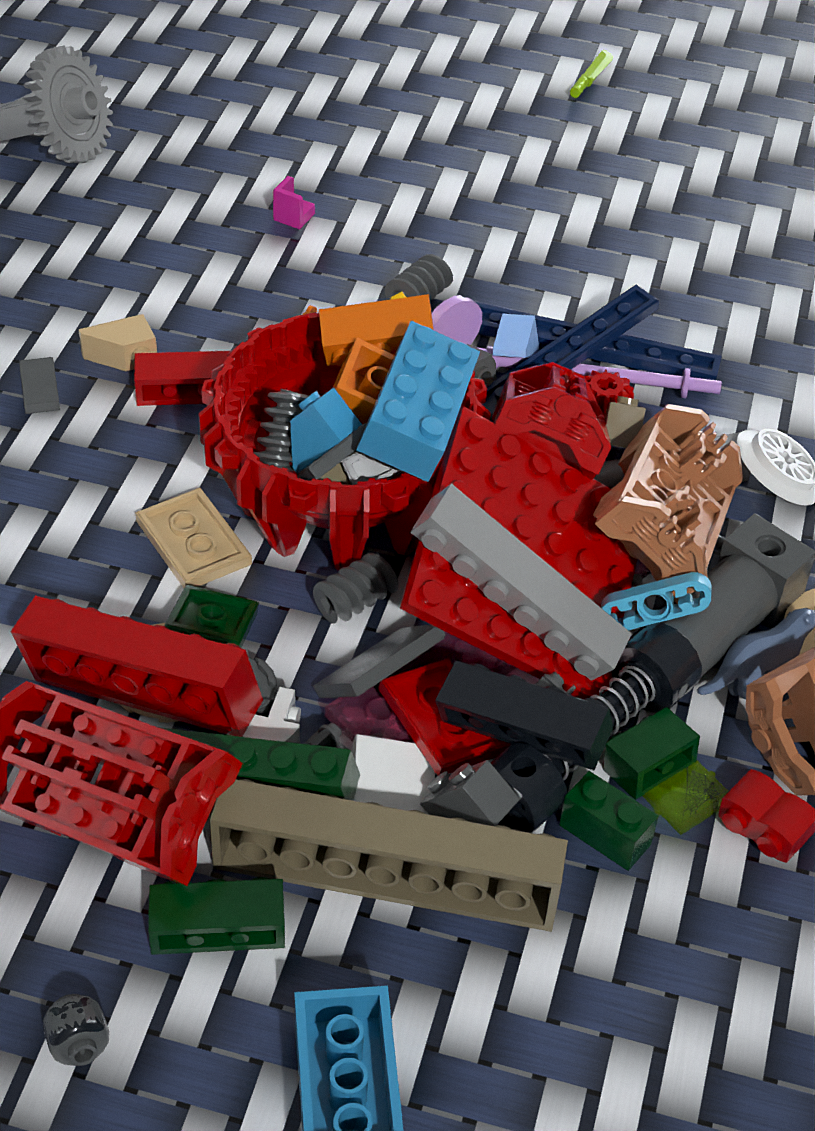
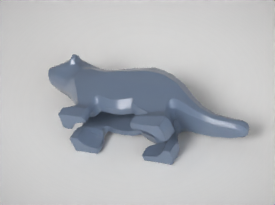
(761, 653)

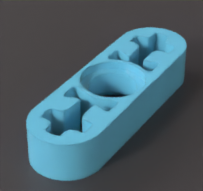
(686, 603)

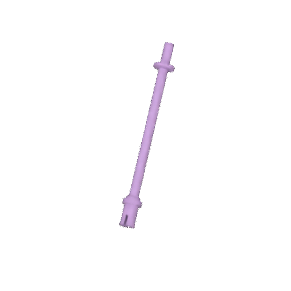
(636, 377)

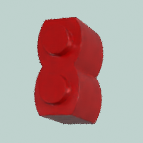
(768, 815)

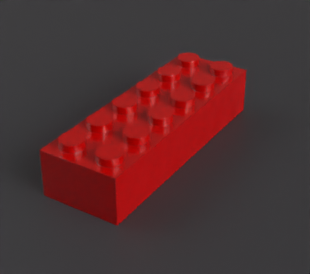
(139, 665)

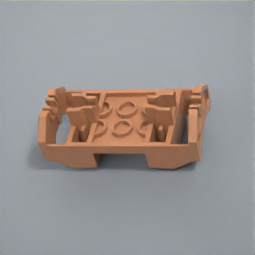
(672, 493)

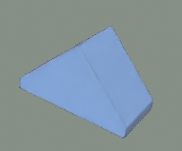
(516, 336)

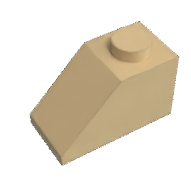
(117, 342)

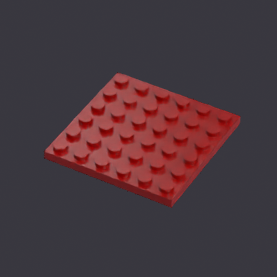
(548, 511)

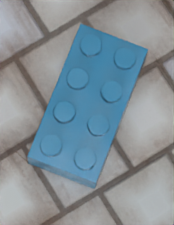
(419, 401)
(347, 1060)

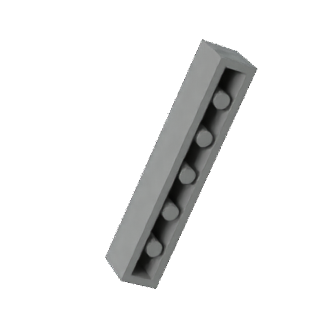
(521, 583)

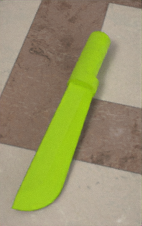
(598, 65)

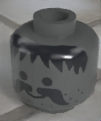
(74, 1028)

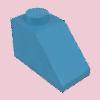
(320, 427)

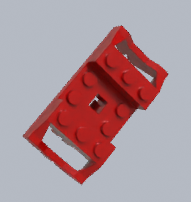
(556, 414)
(146, 797)

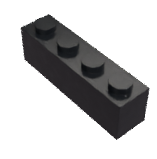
(525, 713)

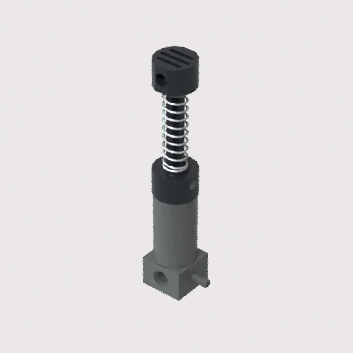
(752, 584)

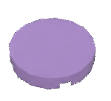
(458, 319)

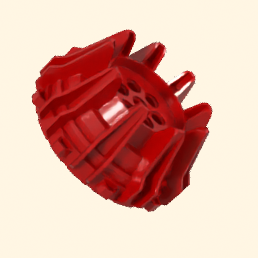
(294, 360)

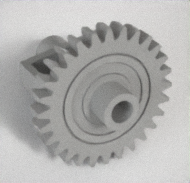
(63, 106)

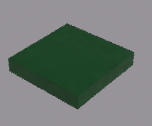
(213, 615)

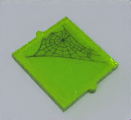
(687, 797)

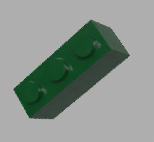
(216, 916)

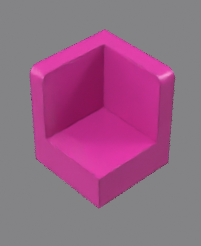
(290, 207)

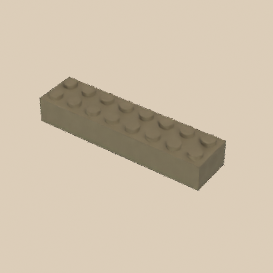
(388, 854)

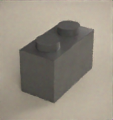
(471, 794)

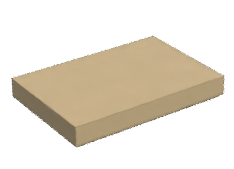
(193, 538)

